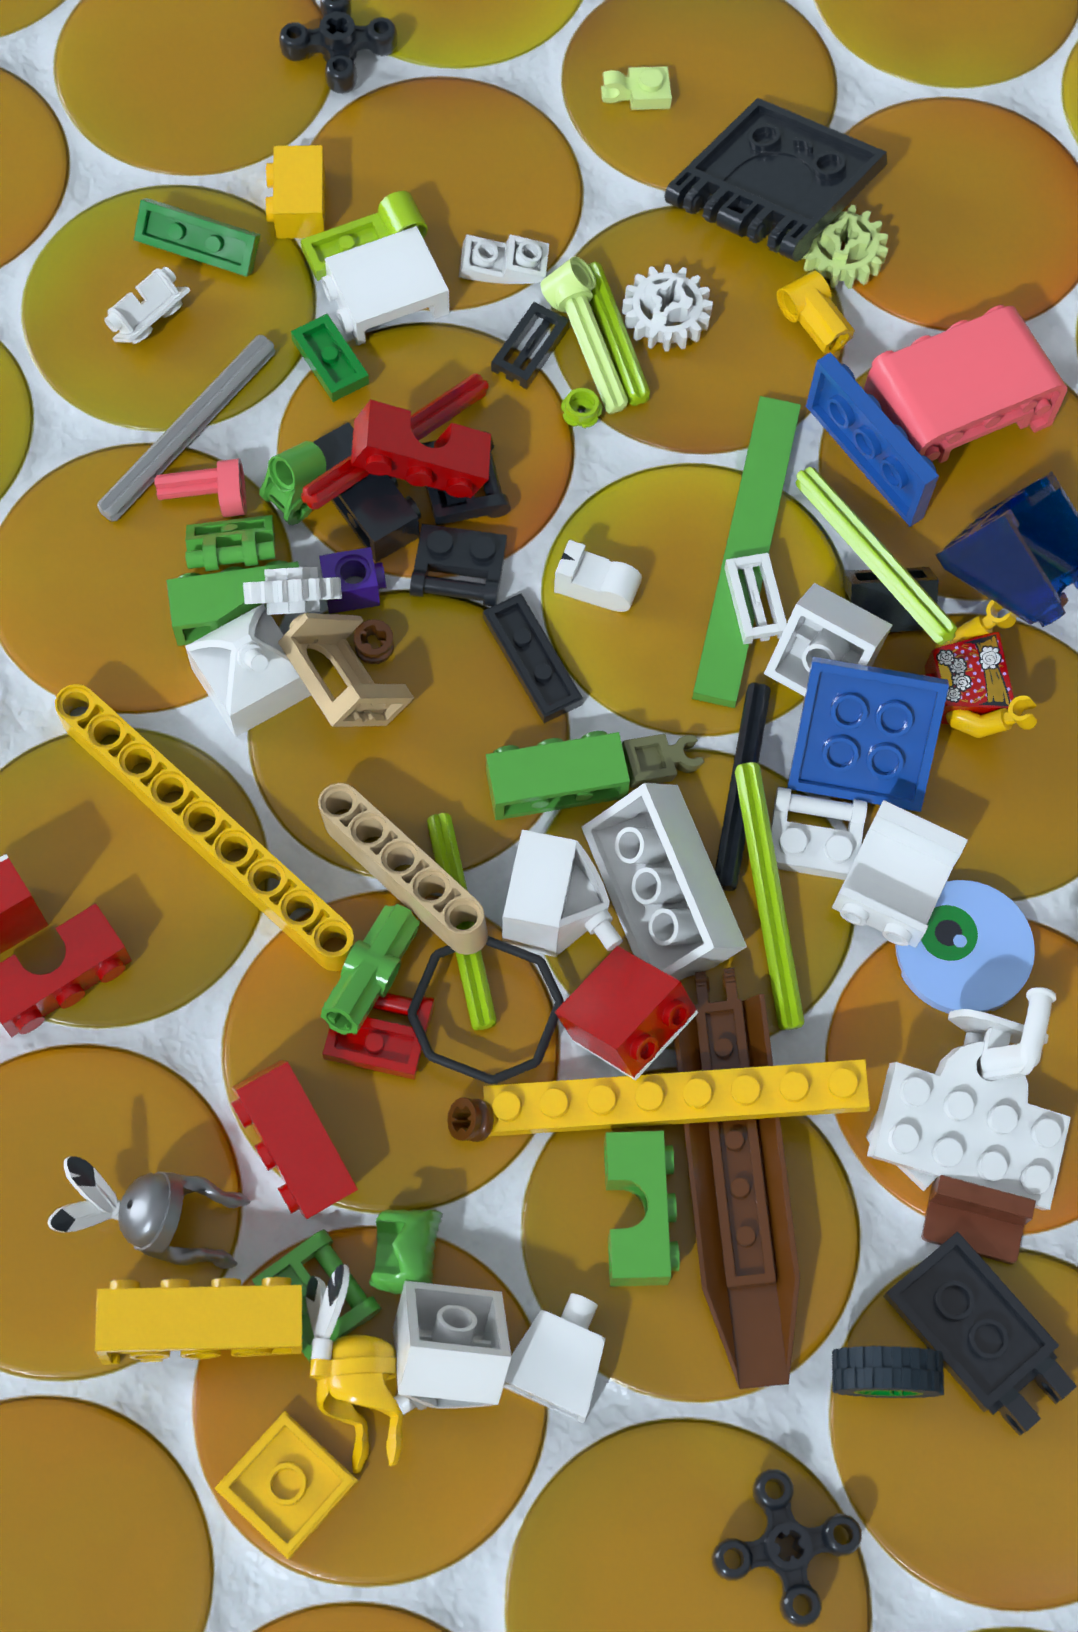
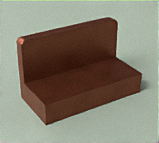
(983, 1216)

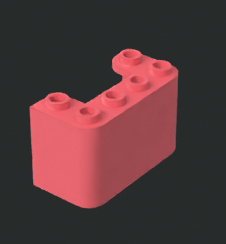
(967, 383)

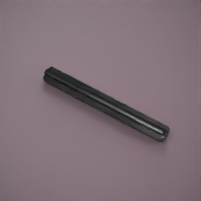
(747, 750)

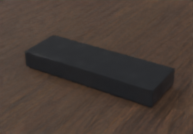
(532, 658)

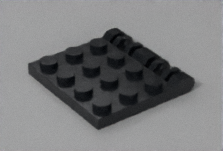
(776, 171)

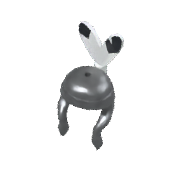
(146, 1212)

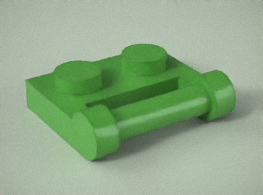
(291, 1266)

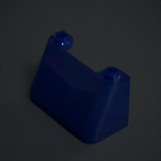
(1021, 552)

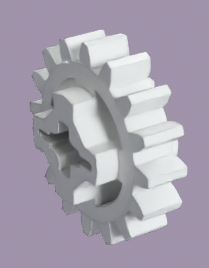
(667, 307)
(292, 590)

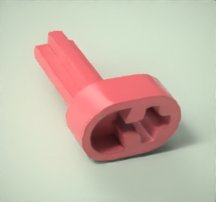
(226, 480)

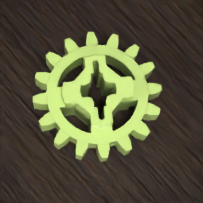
(862, 254)

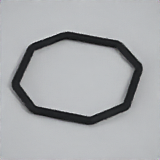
(465, 1069)

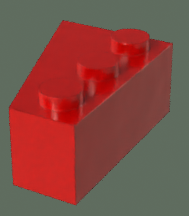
(292, 1139)

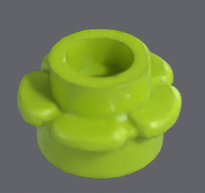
(584, 399)

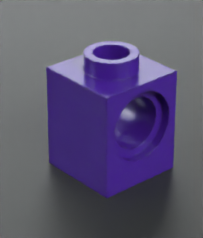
(351, 564)

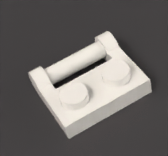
(816, 848)

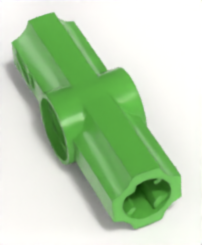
(370, 969)

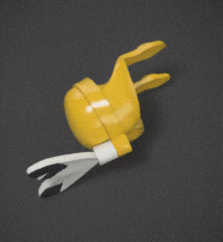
(351, 1369)

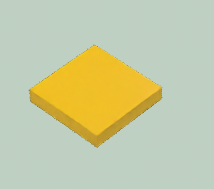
(286, 1485)

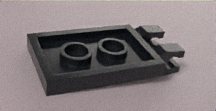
(982, 1331)

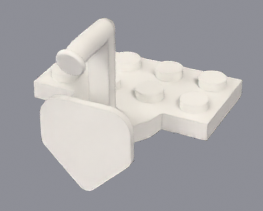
(975, 1109)

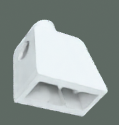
(559, 1360)

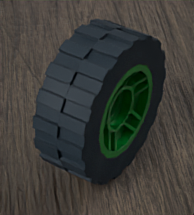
(887, 1372)

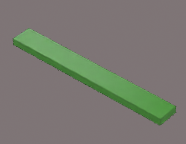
(749, 535)

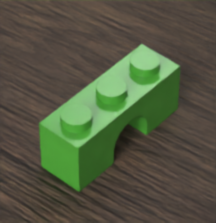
(640, 1165)

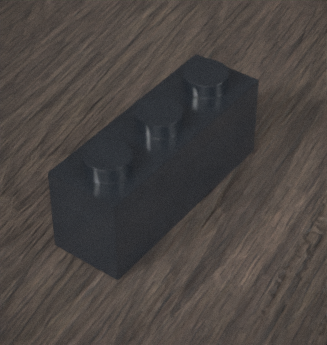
(373, 504)

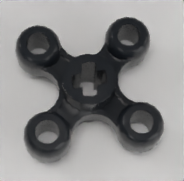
(338, 42)
(807, 1542)

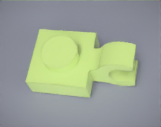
(643, 87)

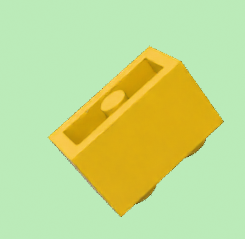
(297, 191)

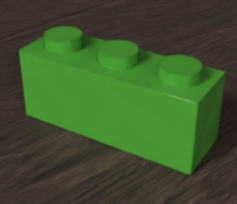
(557, 775)

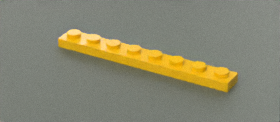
(679, 1098)

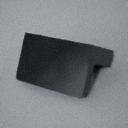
(873, 596)

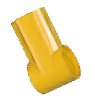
(811, 304)

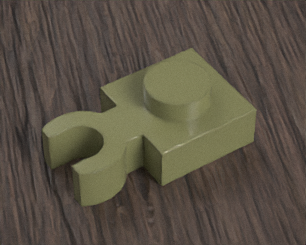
(655, 761)

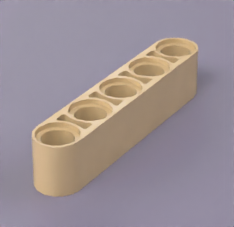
(410, 885)

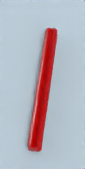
(422, 423)

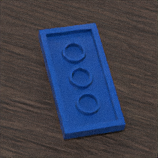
(871, 439)

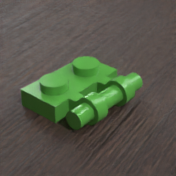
(230, 542)

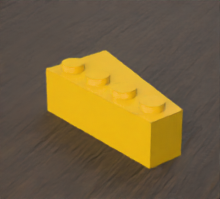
(198, 1319)

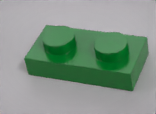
(330, 357)

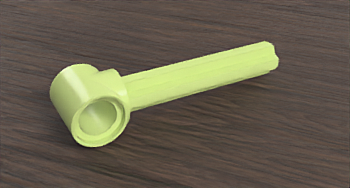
(570, 291)

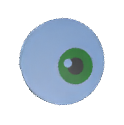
(972, 951)

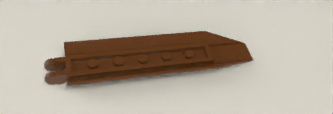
(741, 1196)

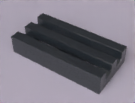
(514, 371)

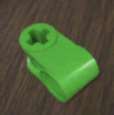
(288, 475)

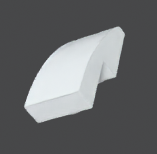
(511, 262)

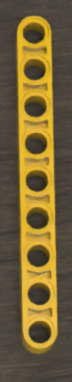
(195, 807)

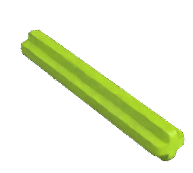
(617, 339)

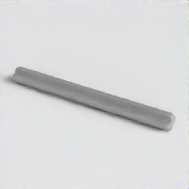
(186, 428)

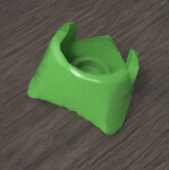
(404, 1248)

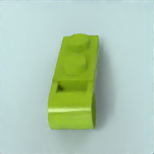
(395, 214)

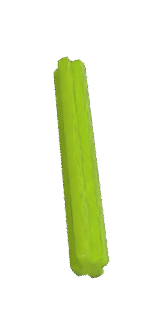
(470, 966)

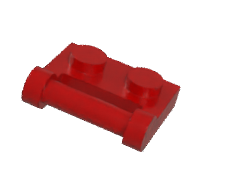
(380, 1043)

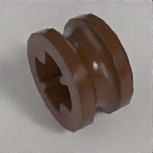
(365, 650)
(472, 1111)

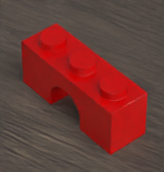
(388, 447)
(91, 956)

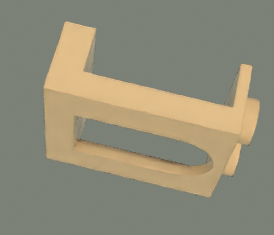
(363, 700)

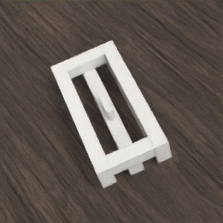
(762, 630)

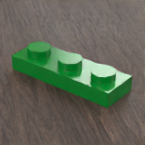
(196, 237)

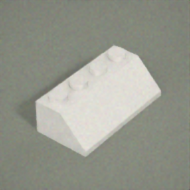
(663, 882)

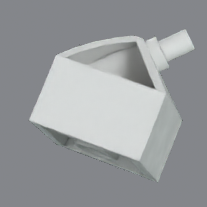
(828, 629)
(246, 670)
(555, 897)
(450, 1347)

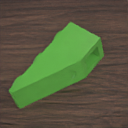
(212, 600)

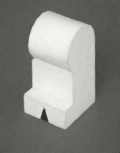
(596, 579)

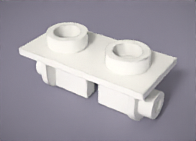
(135, 318)

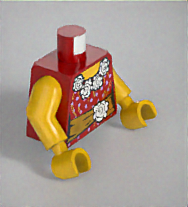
(978, 678)

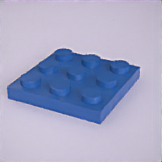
(867, 733)

